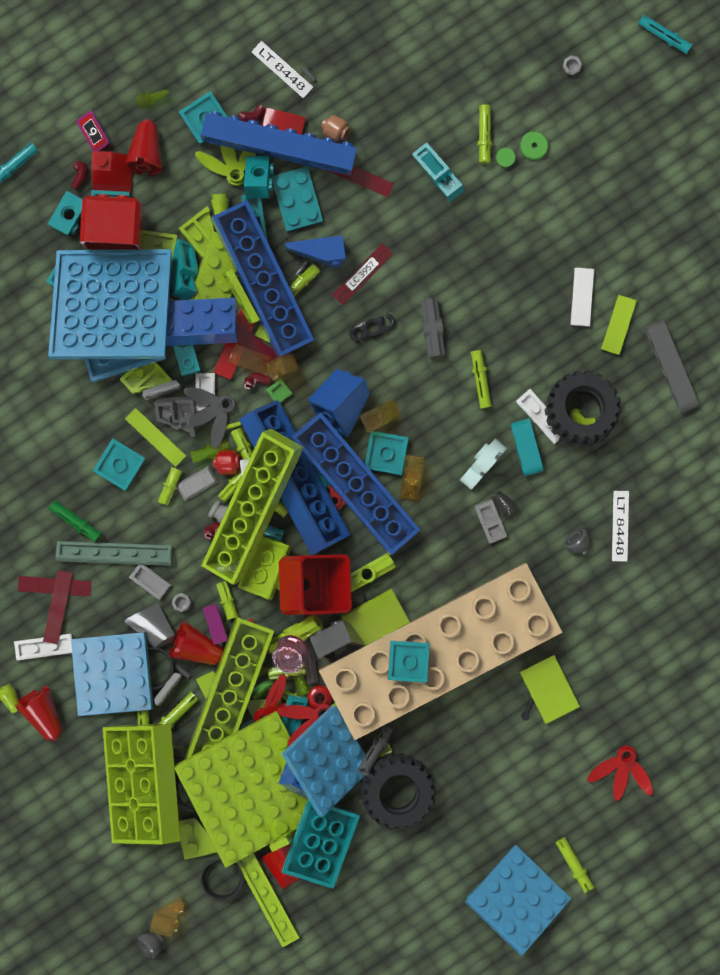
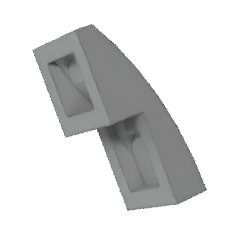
(490, 521)

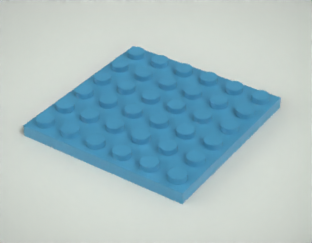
(110, 304)

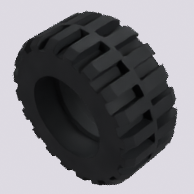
(595, 388)
(415, 809)

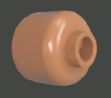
(336, 128)

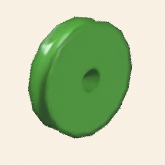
(526, 145)
(262, 689)

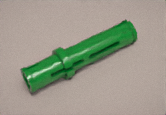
(79, 524)

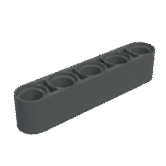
(671, 366)

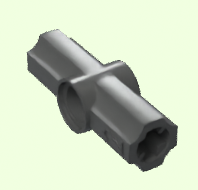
(432, 327)

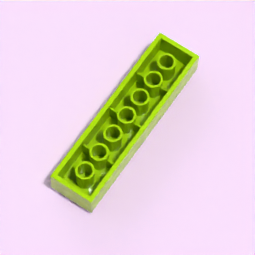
(252, 506)
(231, 684)

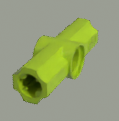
(377, 567)
(302, 630)

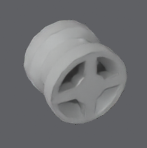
(218, 511)

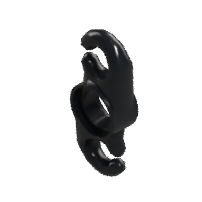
(363, 327)

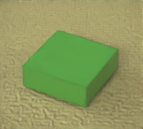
(279, 391)

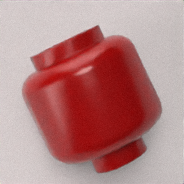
(227, 462)
(313, 693)

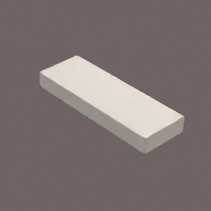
(582, 297)
(536, 411)
(37, 648)

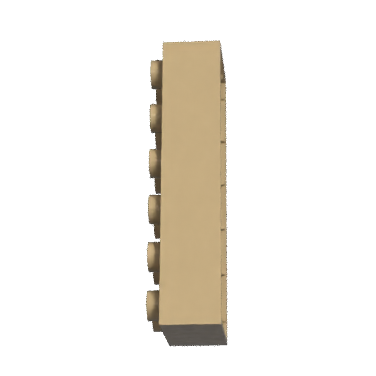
(464, 640)

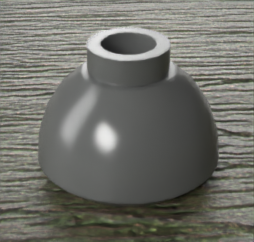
(578, 542)
(150, 944)

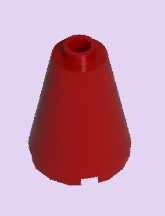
(144, 150)
(194, 646)
(41, 713)

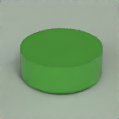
(505, 157)

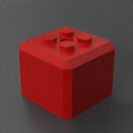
(111, 223)
(326, 580)

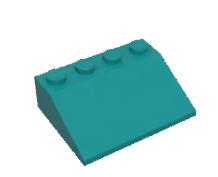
(320, 845)

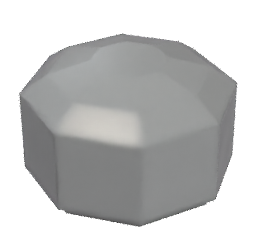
(572, 65)
(181, 602)

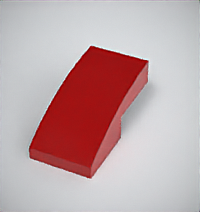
(283, 120)

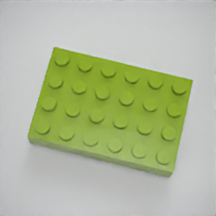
(141, 784)

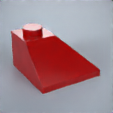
(110, 172)
(275, 862)

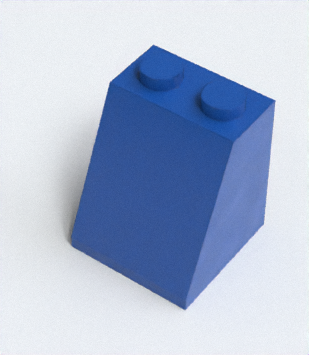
(340, 400)

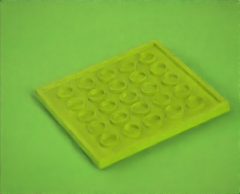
(239, 789)

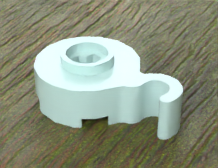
(484, 461)

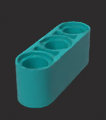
(526, 447)

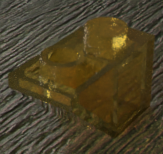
(282, 366)
(379, 416)
(411, 477)
(165, 917)

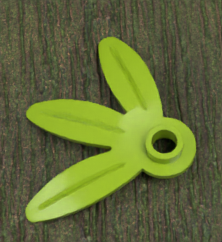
(232, 166)

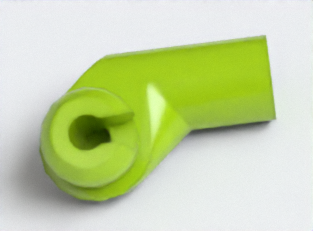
(578, 418)

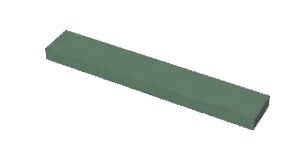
(113, 553)

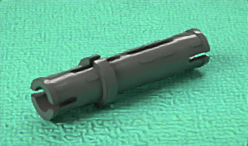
(378, 745)

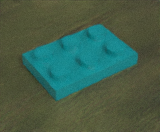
(297, 199)

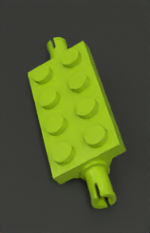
(210, 280)

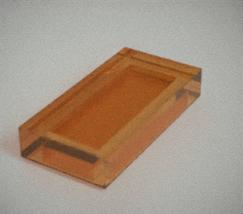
(249, 359)

